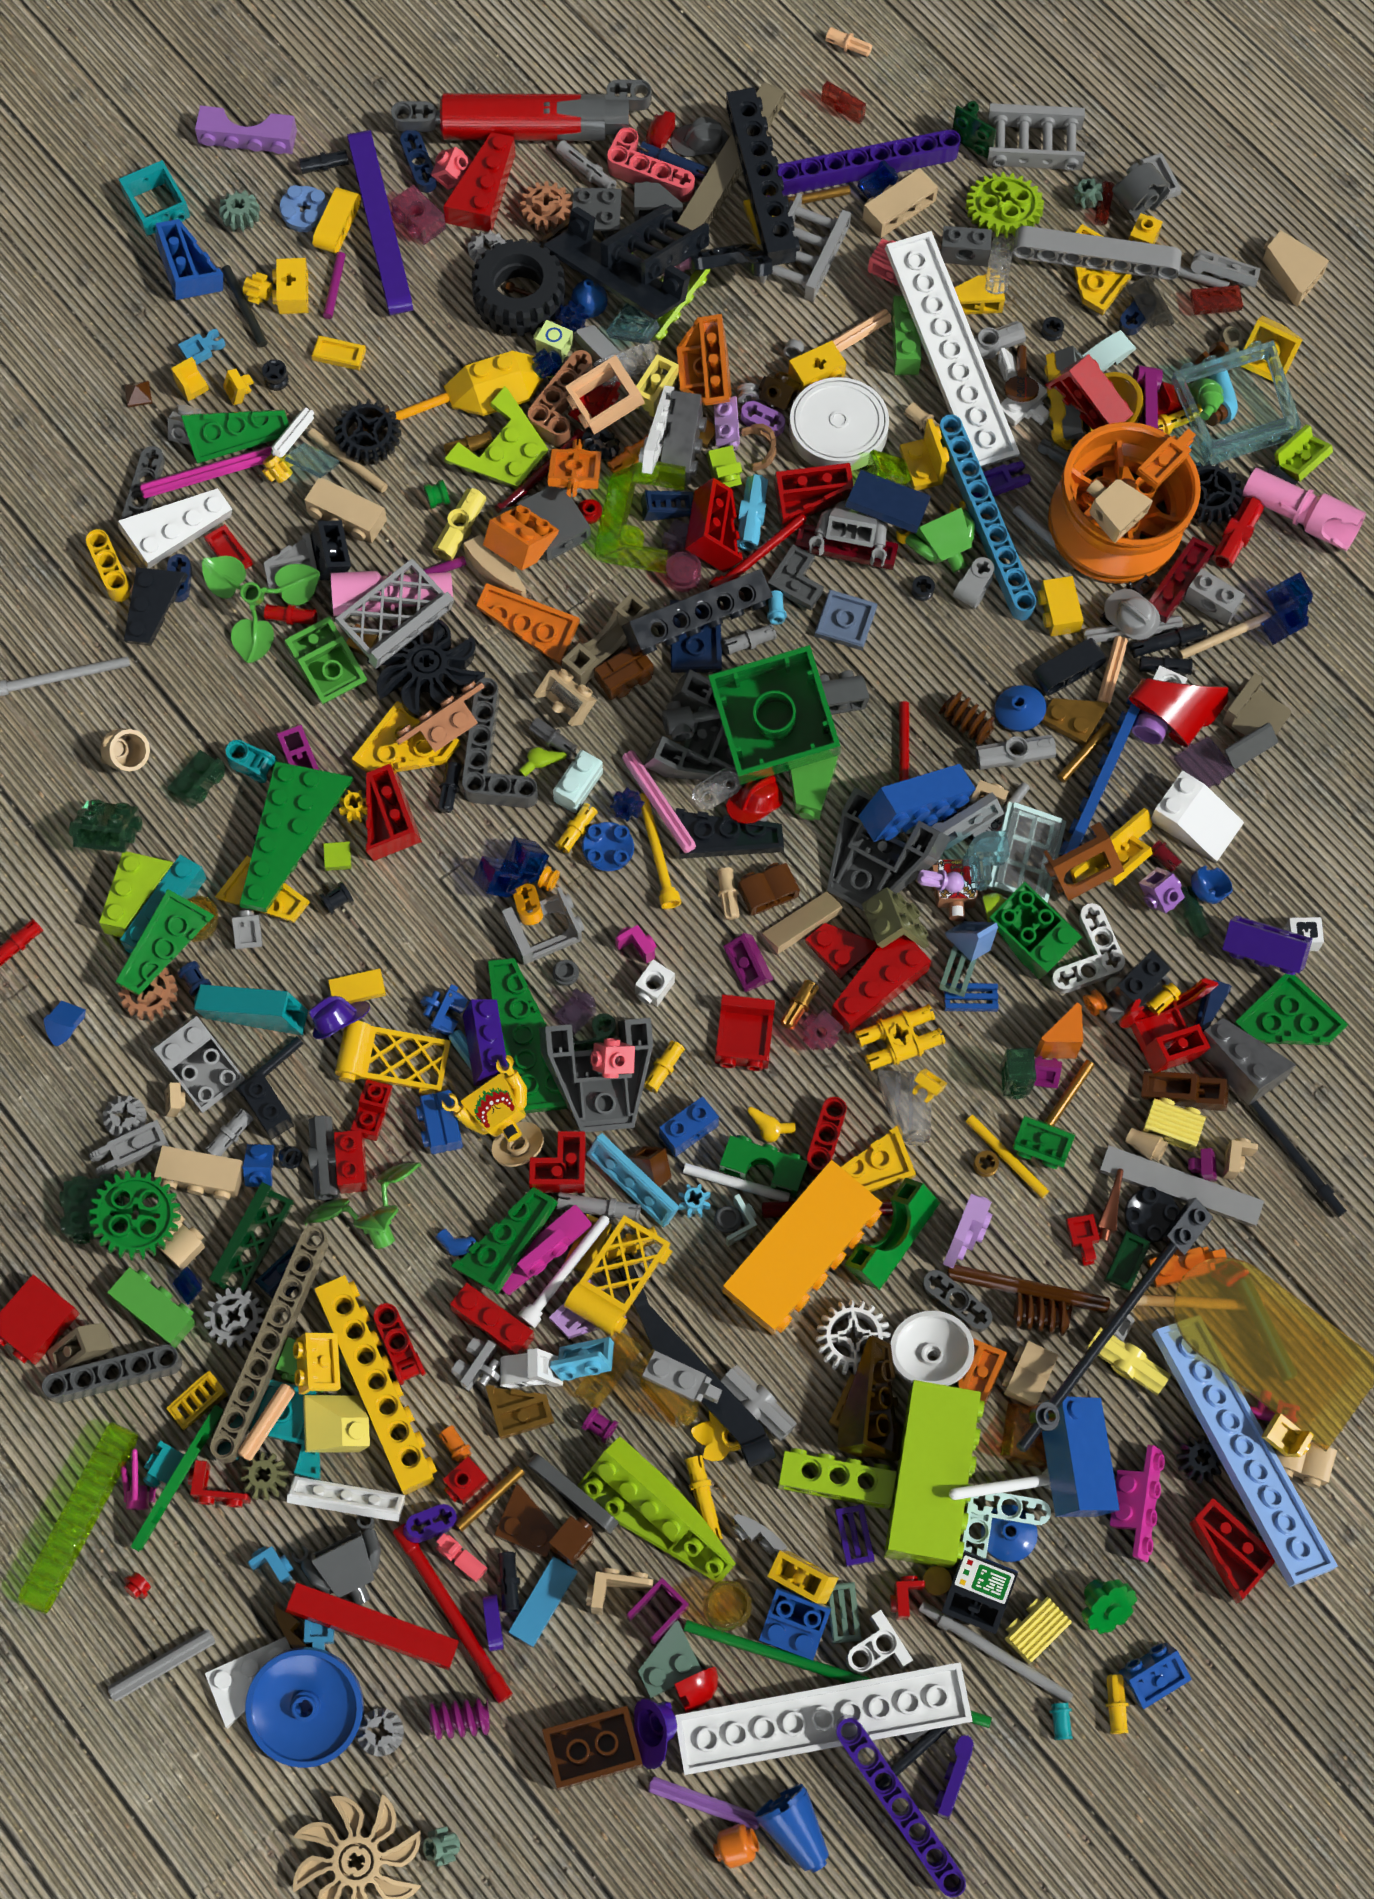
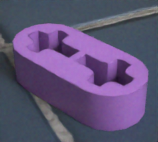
(763, 415)

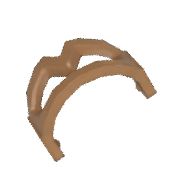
(757, 429)

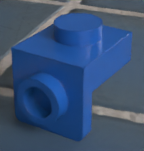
(258, 1165)

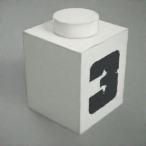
(1307, 927)

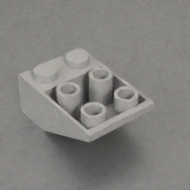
(197, 1063)

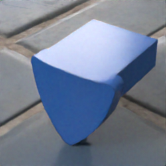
(63, 1022)

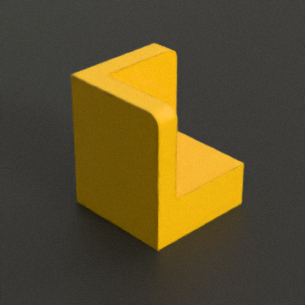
(189, 379)

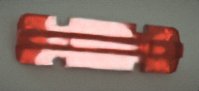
(1103, 207)

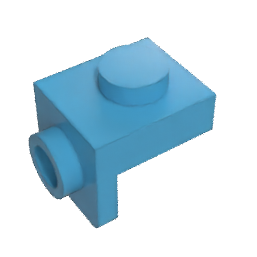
(280, 1565)

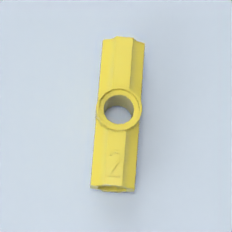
(452, 535)
(1133, 1364)

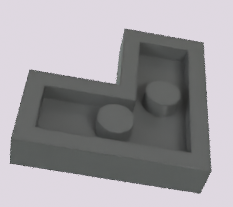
(791, 581)

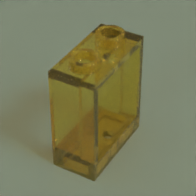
(676, 1408)

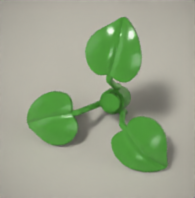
(249, 637)
(373, 1223)

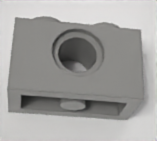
(1214, 597)

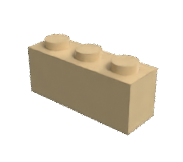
(899, 202)
(357, 514)
(200, 1172)

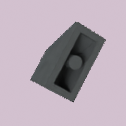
(651, 196)

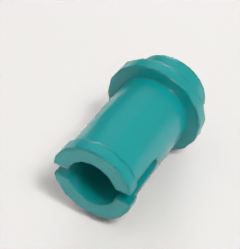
(1061, 1721)

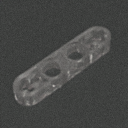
(999, 265)

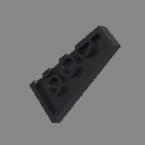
(728, 837)

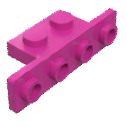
(548, 1245)
(1137, 1502)

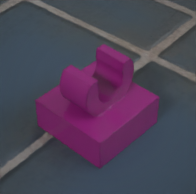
(1047, 1072)
(1205, 1165)

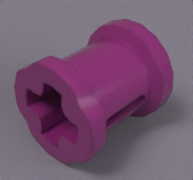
(599, 1425)

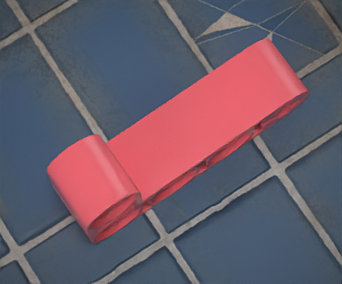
(634, 167)

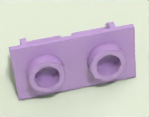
(727, 423)

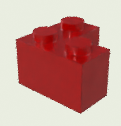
(566, 1171)

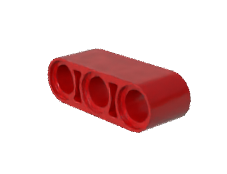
(830, 1125)

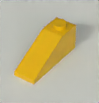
(976, 299)

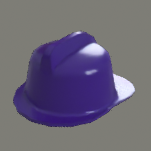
(335, 1013)
(653, 1728)

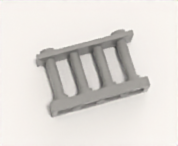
(1035, 117)
(829, 247)

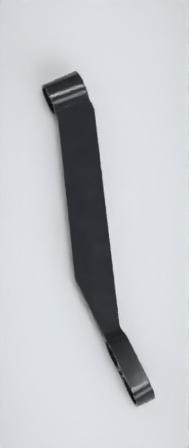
(728, 1410)

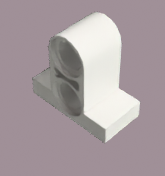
(528, 1369)
(873, 1654)

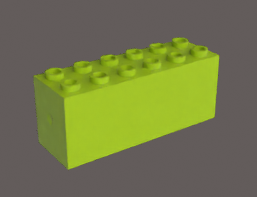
(932, 1461)

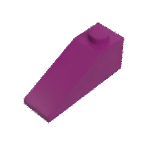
(296, 747)

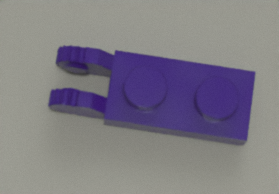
(1000, 478)
(955, 1774)

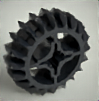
(380, 419)
(1223, 497)

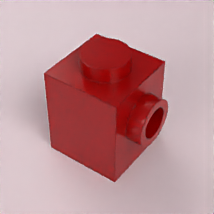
(464, 1481)

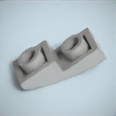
(750, 1529)

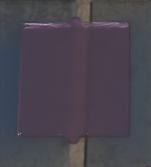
(1205, 763)

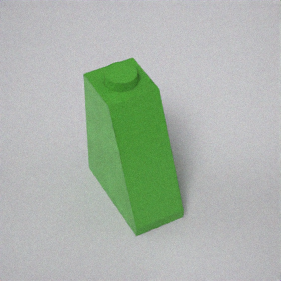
(811, 786)

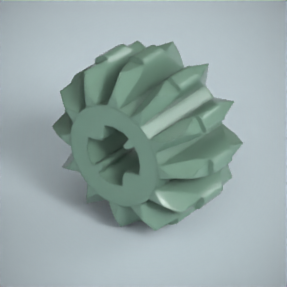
(239, 210)

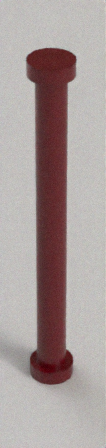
(541, 472)

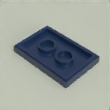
(888, 501)
(698, 652)

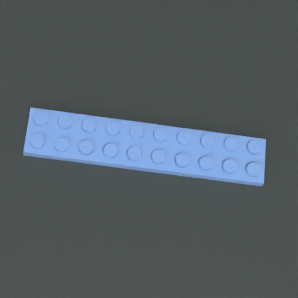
(1248, 1461)

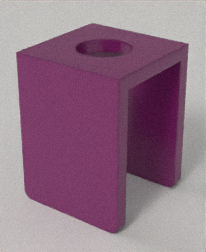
(661, 1584)

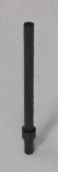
(1324, 1191)

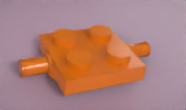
(574, 468)

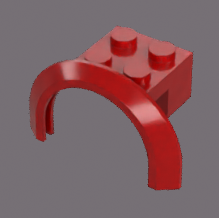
(1165, 1037)

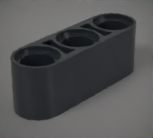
(1069, 666)

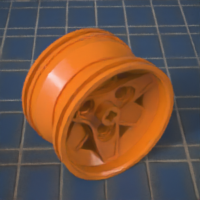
(1118, 452)

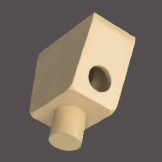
(1117, 507)

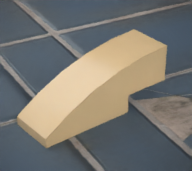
(493, 567)

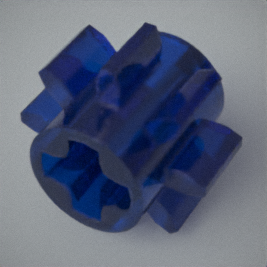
(573, 316)
(546, 364)
(627, 804)

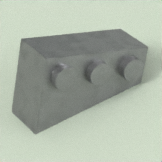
(684, 431)
(1245, 1061)

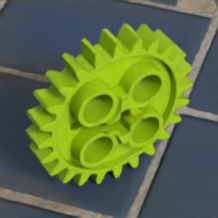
(1004, 204)

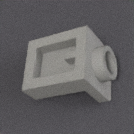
(247, 929)

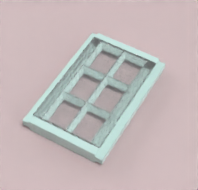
(1028, 836)

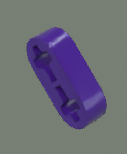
(427, 1517)
(493, 1622)

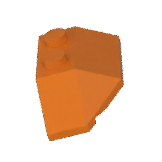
(705, 361)

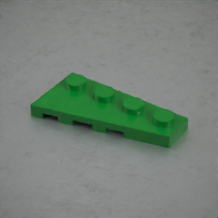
(229, 432)
(166, 934)
(504, 1246)

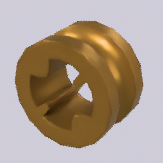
(982, 1156)

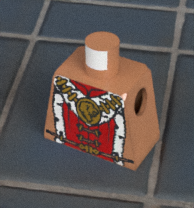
(955, 901)

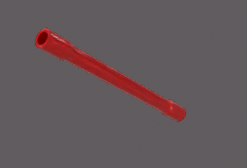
(492, 1677)

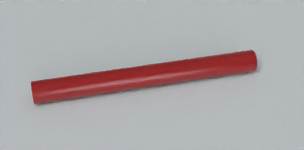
(903, 740)

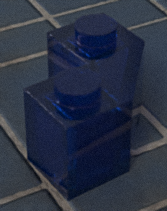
(1291, 603)
(521, 865)

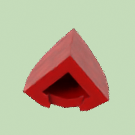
(661, 129)
(697, 1689)

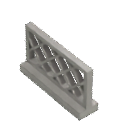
(404, 632)

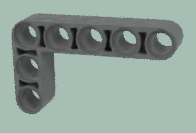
(483, 752)

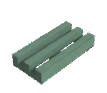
(952, 989)
(846, 1638)

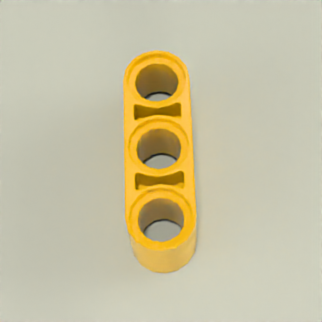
(336, 220)
(106, 555)

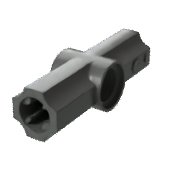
(323, 1158)

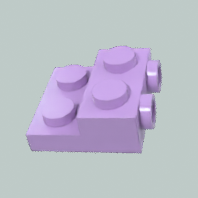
(970, 1229)

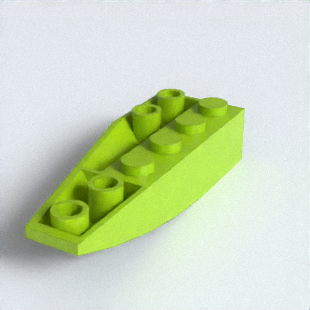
(654, 1509)

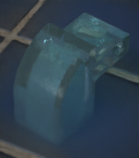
(986, 850)

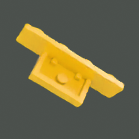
(1128, 848)

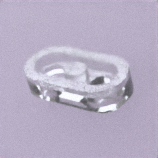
(717, 788)

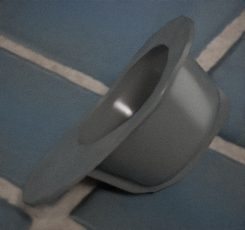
(699, 138)

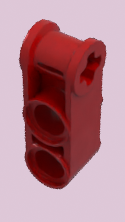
(404, 1360)

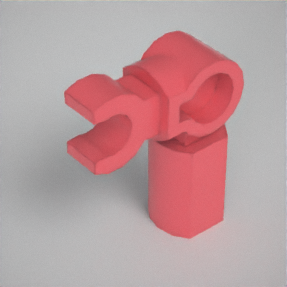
(463, 1559)

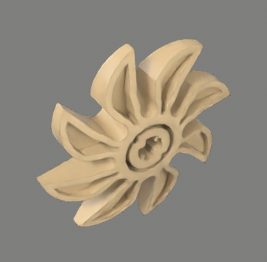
(356, 1843)

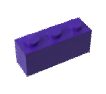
(1267, 945)
(484, 1039)

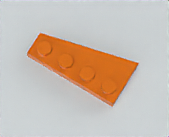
(533, 622)

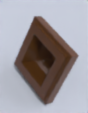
(138, 394)

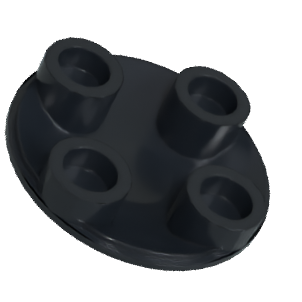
(1150, 1213)

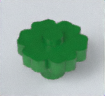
(1107, 1604)

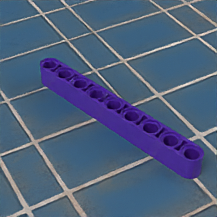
(842, 168)
(380, 222)

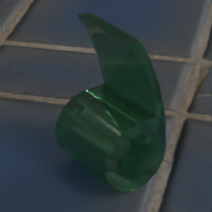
(600, 1020)

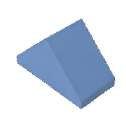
(973, 938)

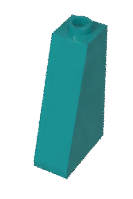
(252, 1008)

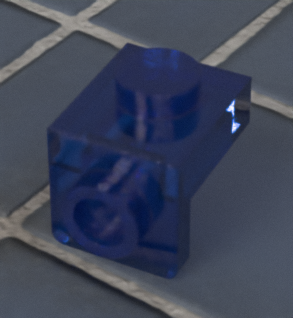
(878, 181)

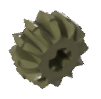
(268, 1466)

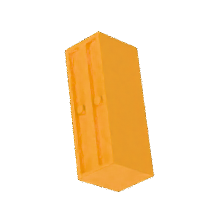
(803, 1248)

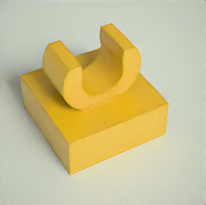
(237, 386)
(929, 1082)

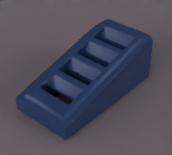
(667, 512)
(1211, 1004)

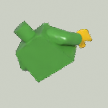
(943, 537)

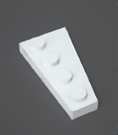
(654, 442)

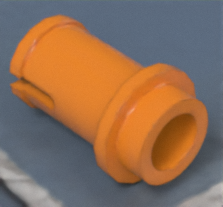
(455, 1444)

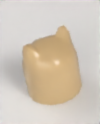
(124, 749)

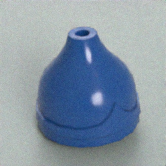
(591, 296)

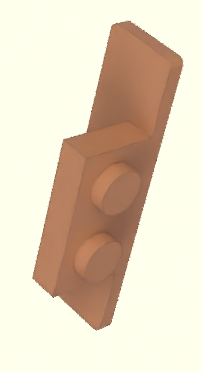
(445, 723)

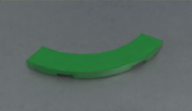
(177, 1478)

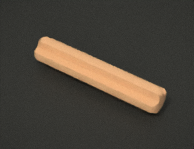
(862, 330)
(1112, 669)
(266, 1422)

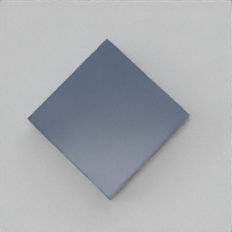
(846, 620)

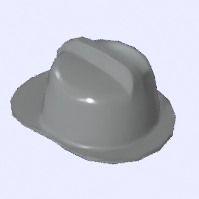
(1132, 614)

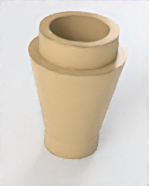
(1148, 1144)

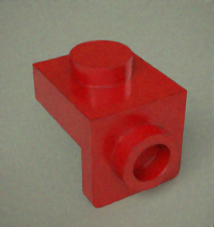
(900, 1601)

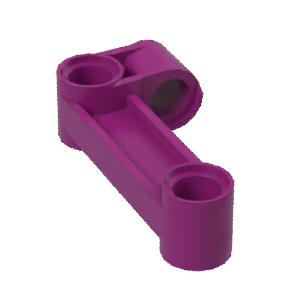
(1150, 382)

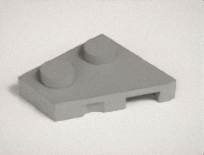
(297, 554)

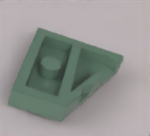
(669, 1662)

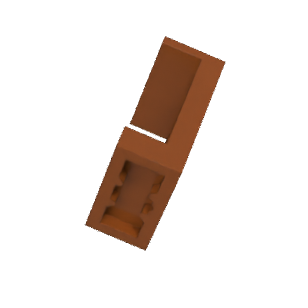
(1061, 865)

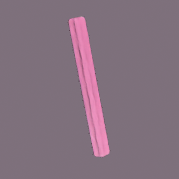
(659, 801)

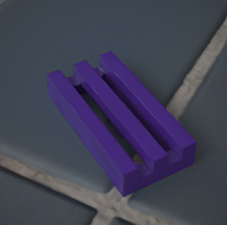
(859, 1560)

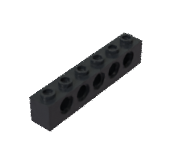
(639, 630)

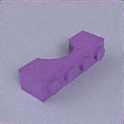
(272, 135)

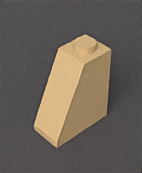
(1293, 265)

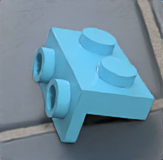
(584, 1359)

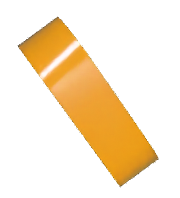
(531, 903)

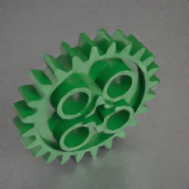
(132, 1239)

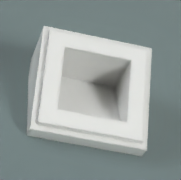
(1007, 364)

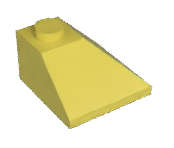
(335, 1423)

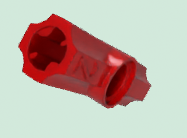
(1238, 532)

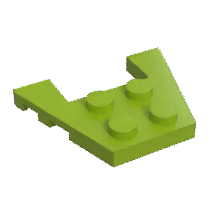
(511, 454)

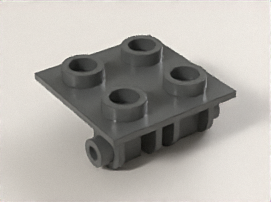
(603, 205)

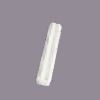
(292, 432)

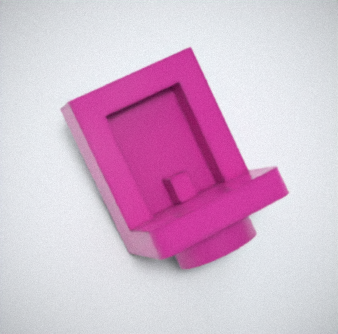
(644, 944)

